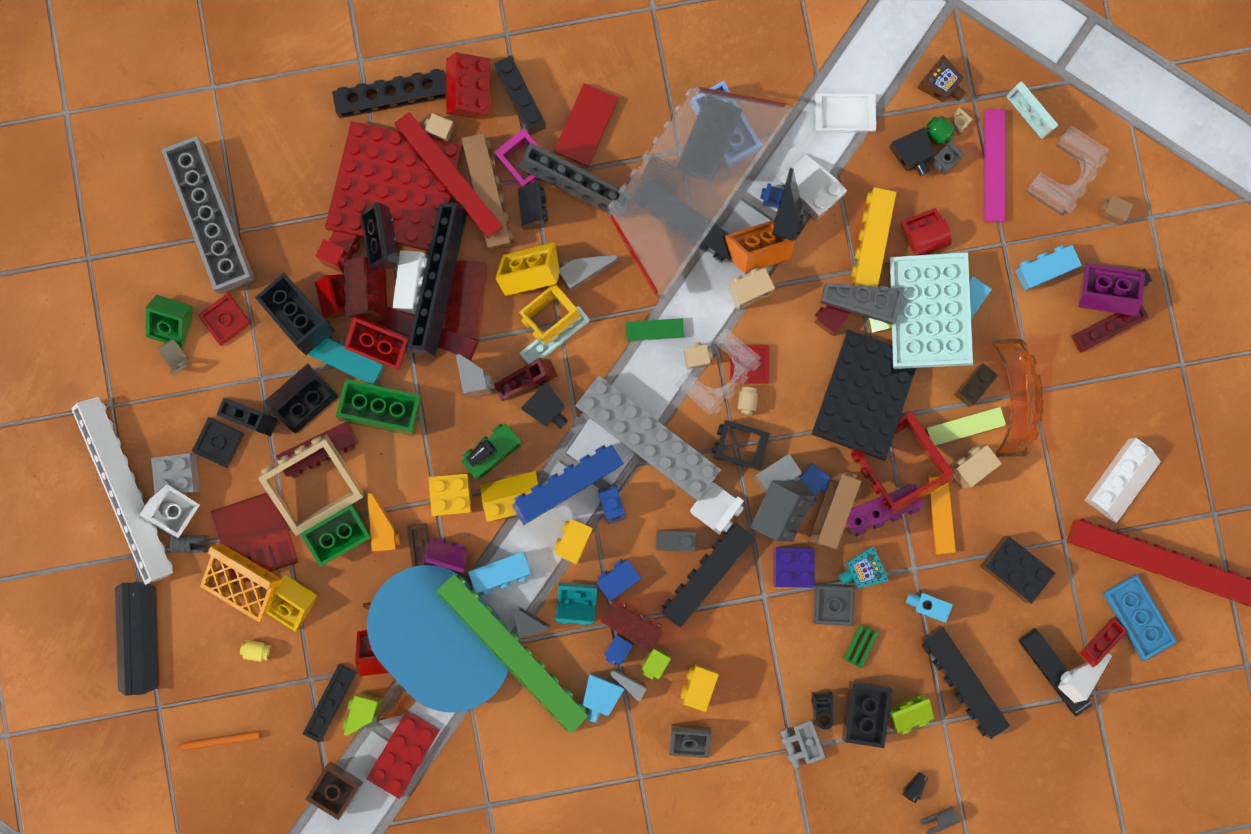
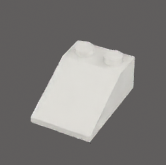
(816, 186)

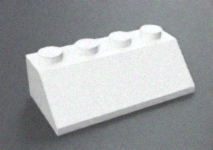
(1123, 479)

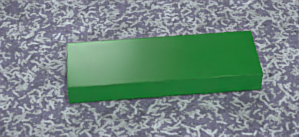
(654, 329)

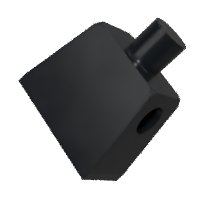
(913, 151)
(545, 407)

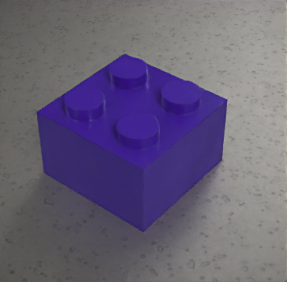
(794, 567)

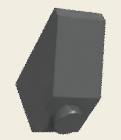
(675, 541)

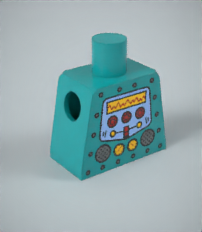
(864, 569)

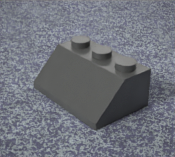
(783, 510)

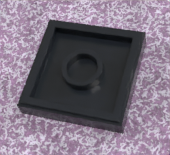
(218, 442)

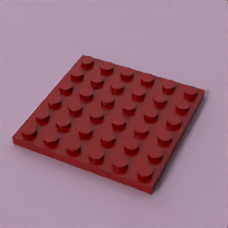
(387, 170)

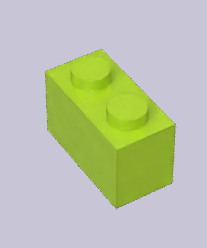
(655, 663)

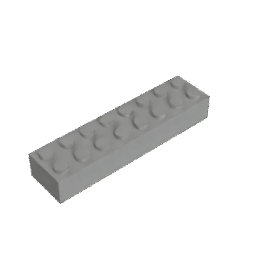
(208, 215)
(647, 438)

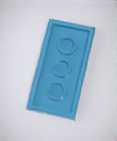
(1139, 617)

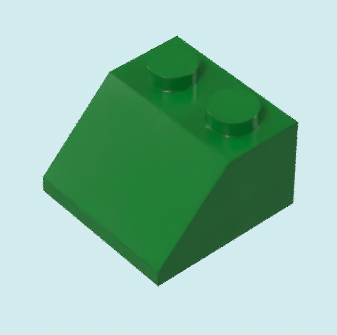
(168, 320)

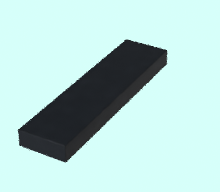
(329, 703)

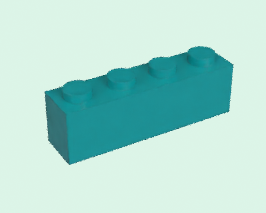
(348, 361)

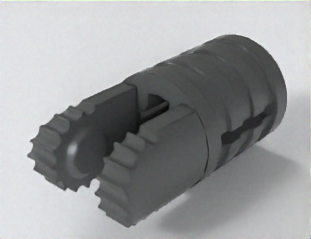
(186, 544)
(944, 818)

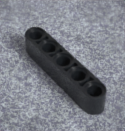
(1050, 667)

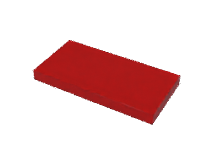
(586, 125)

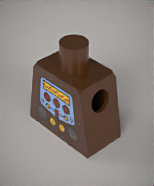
(943, 81)

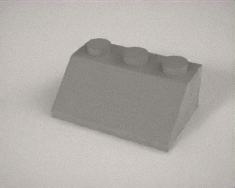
(473, 379)

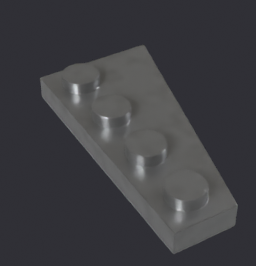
(872, 302)

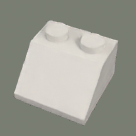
(169, 510)

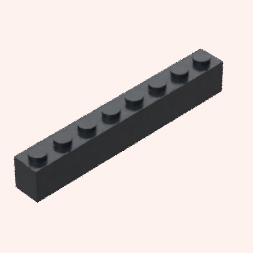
(437, 280)

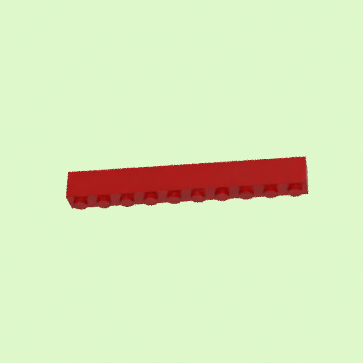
(1160, 562)

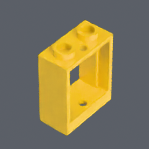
(540, 303)

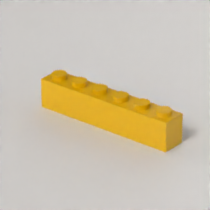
(873, 237)

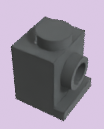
(952, 153)

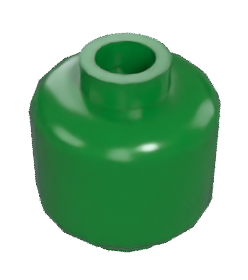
(940, 130)

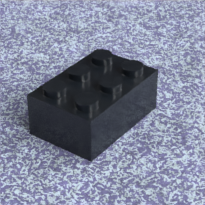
(1017, 569)
(867, 714)

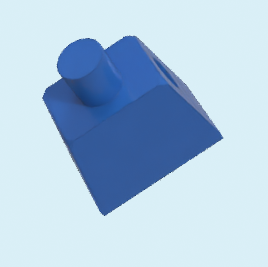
(612, 504)

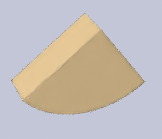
(961, 120)

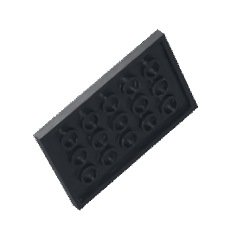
(863, 397)

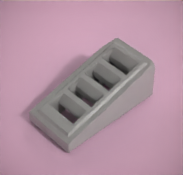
(633, 686)

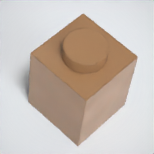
(1115, 209)

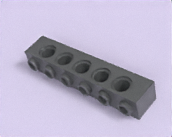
(568, 177)

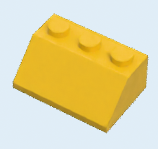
(528, 269)
(501, 495)

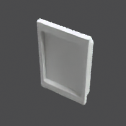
(845, 113)

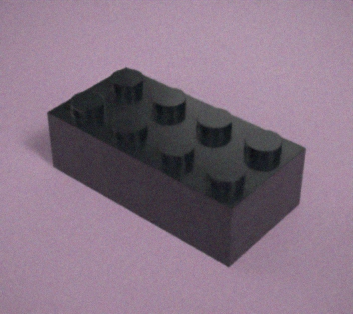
(294, 314)

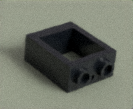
(760, 450)

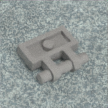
(808, 742)

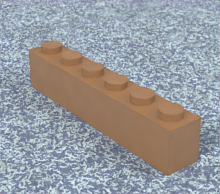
(485, 186)

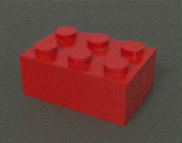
(467, 85)

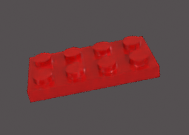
(403, 754)

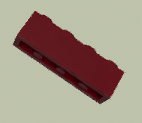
(342, 438)

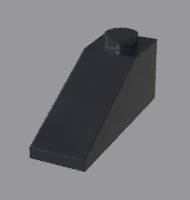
(247, 417)

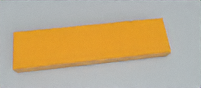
(942, 519)

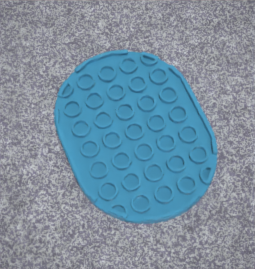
(429, 645)

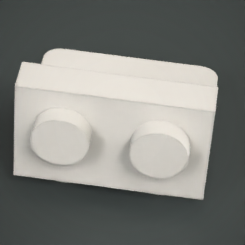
(717, 508)

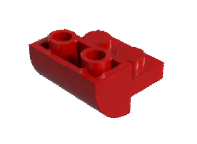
(927, 232)

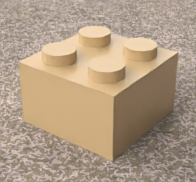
(750, 288)
(975, 466)

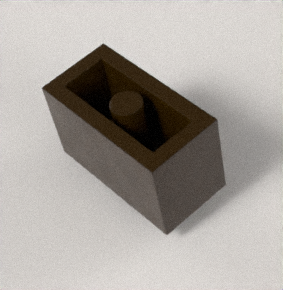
(976, 385)

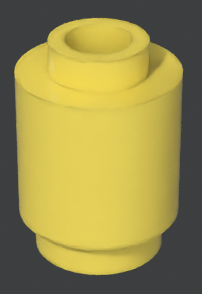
(255, 651)

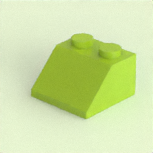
(910, 714)

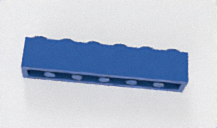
(567, 484)

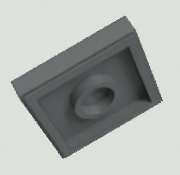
(833, 605)

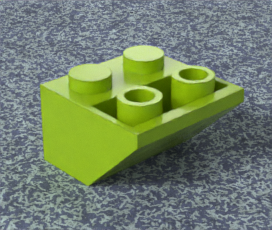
(363, 710)

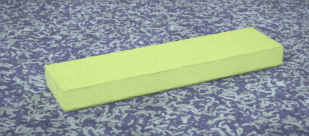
(966, 426)

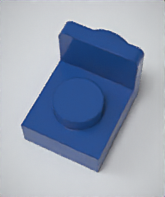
(771, 196)

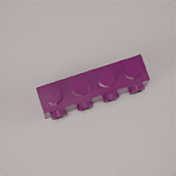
(874, 513)

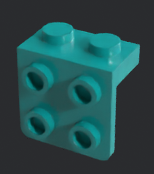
(576, 603)

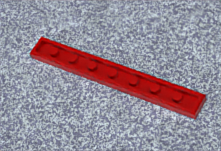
(448, 175)

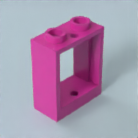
(508, 148)

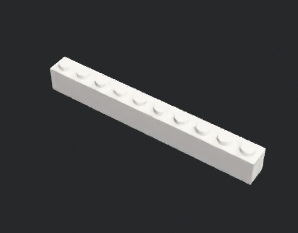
(122, 489)

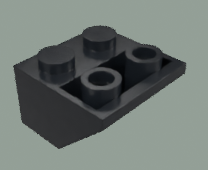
(531, 202)

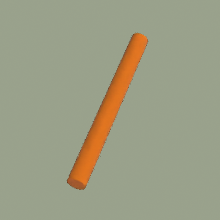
(220, 740)

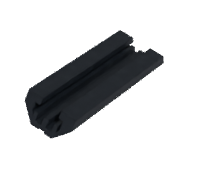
(136, 638)

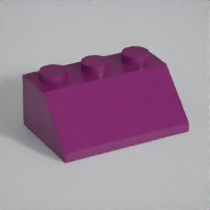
(1112, 289)

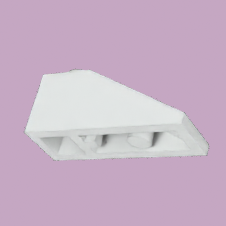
(1081, 680)

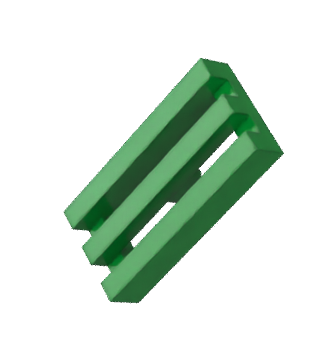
(863, 640)

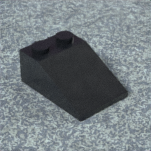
(788, 216)

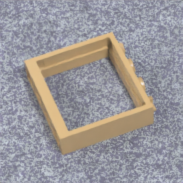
(325, 512)

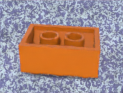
(758, 247)

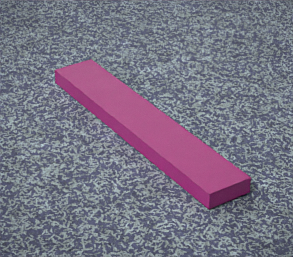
(994, 165)

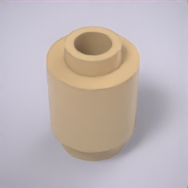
(747, 400)

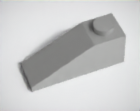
(581, 270)

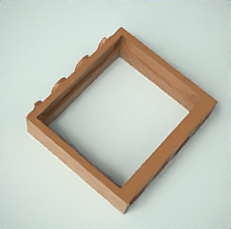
(834, 510)

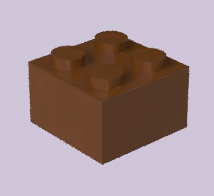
(334, 790)

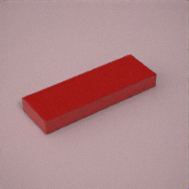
(1103, 642)

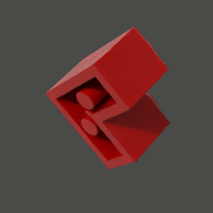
(337, 249)

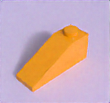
(382, 530)

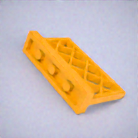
(242, 567)

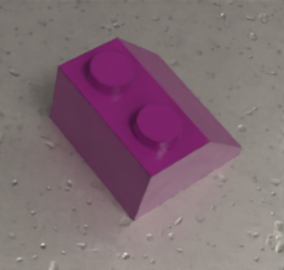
(444, 555)

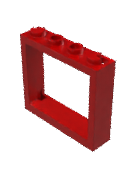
(932, 452)

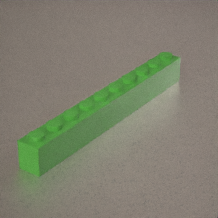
(512, 654)

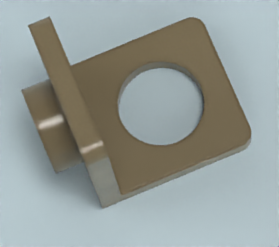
(174, 356)

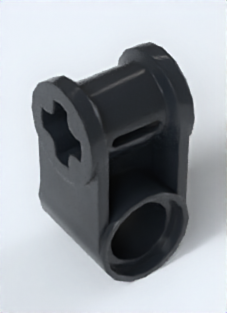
(822, 708)

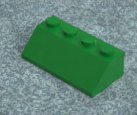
(379, 407)

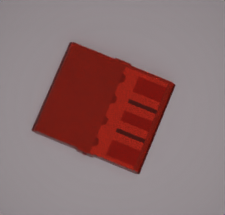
(256, 532)

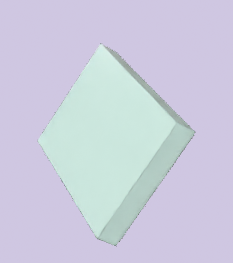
(1031, 110)

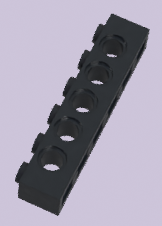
(382, 101)

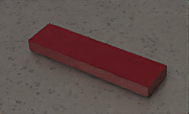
(1106, 328)

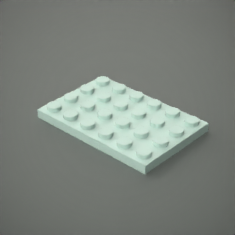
(933, 311)

